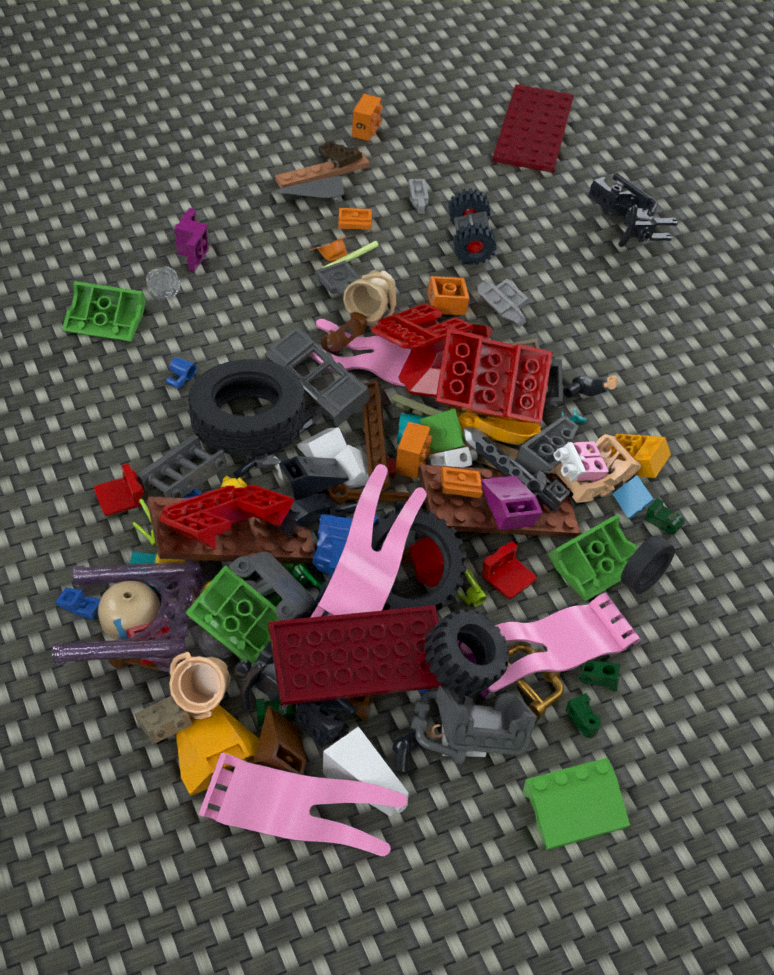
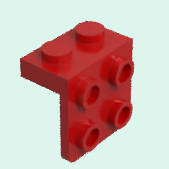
(120, 493)
(427, 561)
(506, 572)

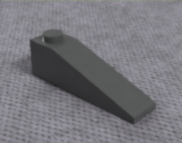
(325, 188)
(538, 452)

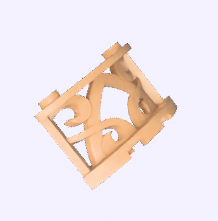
(621, 471)

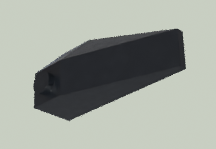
(305, 512)

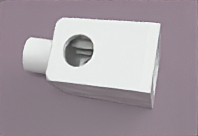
(457, 457)

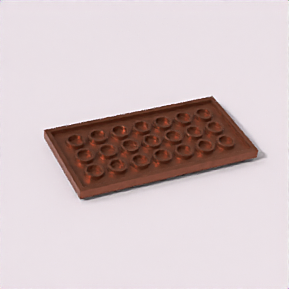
(475, 514)
(241, 540)

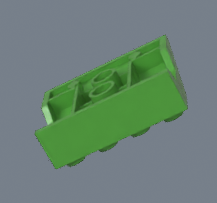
(104, 311)
(594, 558)
(234, 615)
(577, 803)

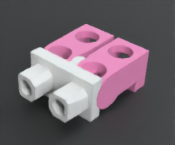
(580, 463)

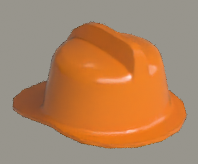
(333, 250)

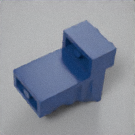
(331, 542)

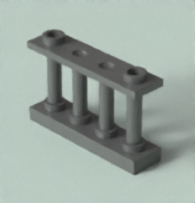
(177, 458)

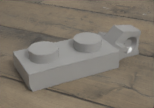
(419, 194)

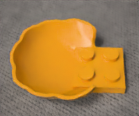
(500, 429)

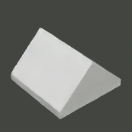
(324, 444)
(354, 465)

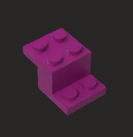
(191, 239)

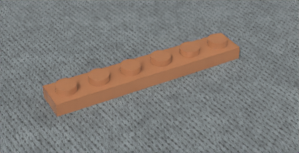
(318, 172)

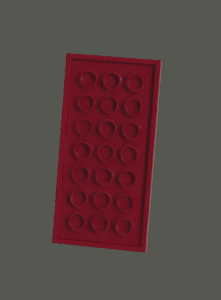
(533, 128)
(352, 654)

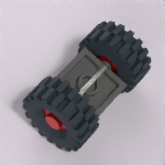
(473, 236)

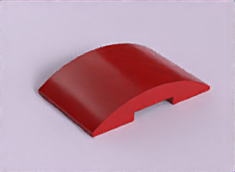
(493, 377)

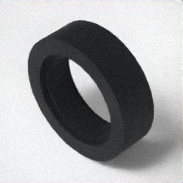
(647, 564)

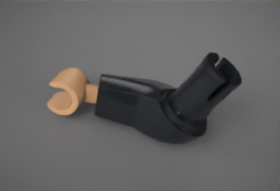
(589, 386)
(407, 744)

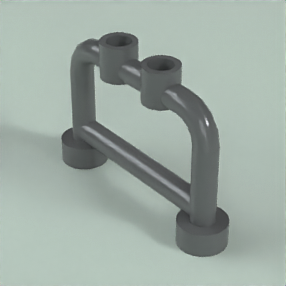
(419, 724)

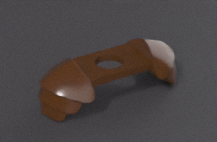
(336, 341)

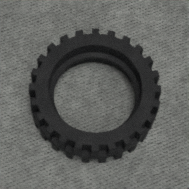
(449, 547)

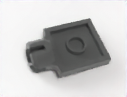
(337, 277)

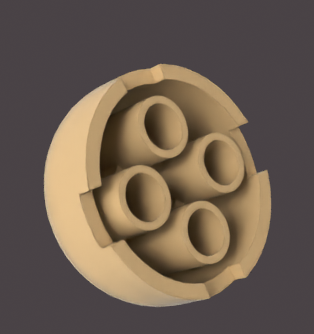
(131, 602)

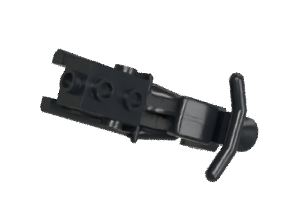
(639, 209)
(314, 717)

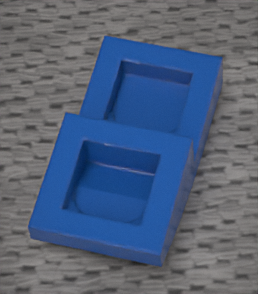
(77, 603)

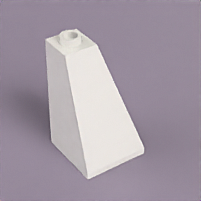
(358, 760)

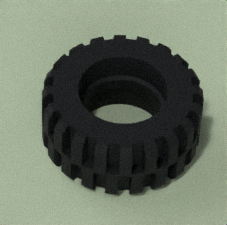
(451, 665)

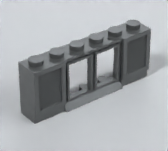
(339, 398)

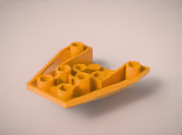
(204, 742)

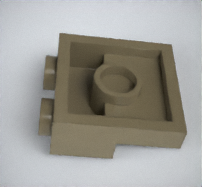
(163, 719)

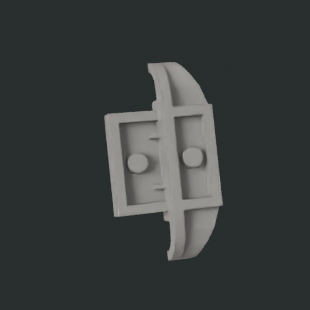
(504, 299)

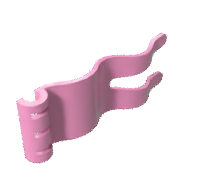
(384, 362)
(363, 575)
(570, 639)
(281, 803)

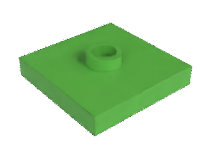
(444, 430)

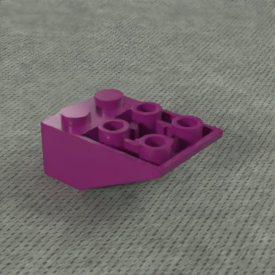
(511, 502)

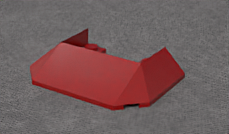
(415, 328)
(423, 368)
(217, 510)

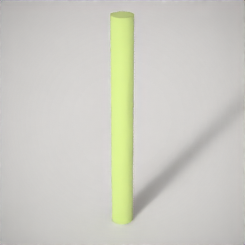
(357, 253)

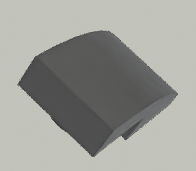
(554, 490)

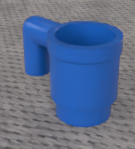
(182, 368)

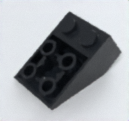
(311, 475)

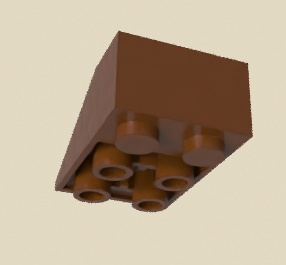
(280, 744)

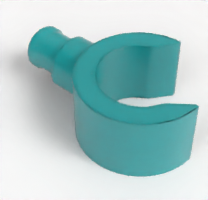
(576, 418)

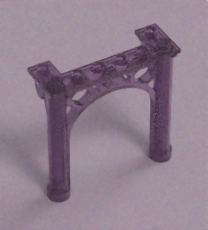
(163, 648)

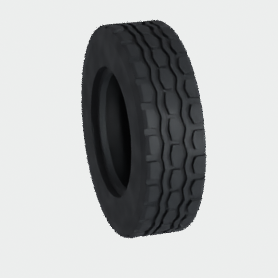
(247, 433)

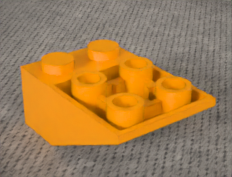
(648, 450)

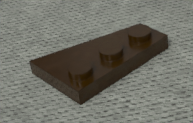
(339, 154)

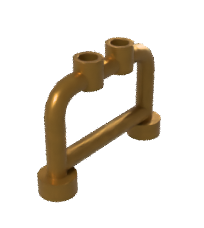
(538, 706)

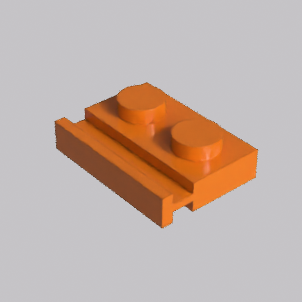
(355, 218)
(461, 482)

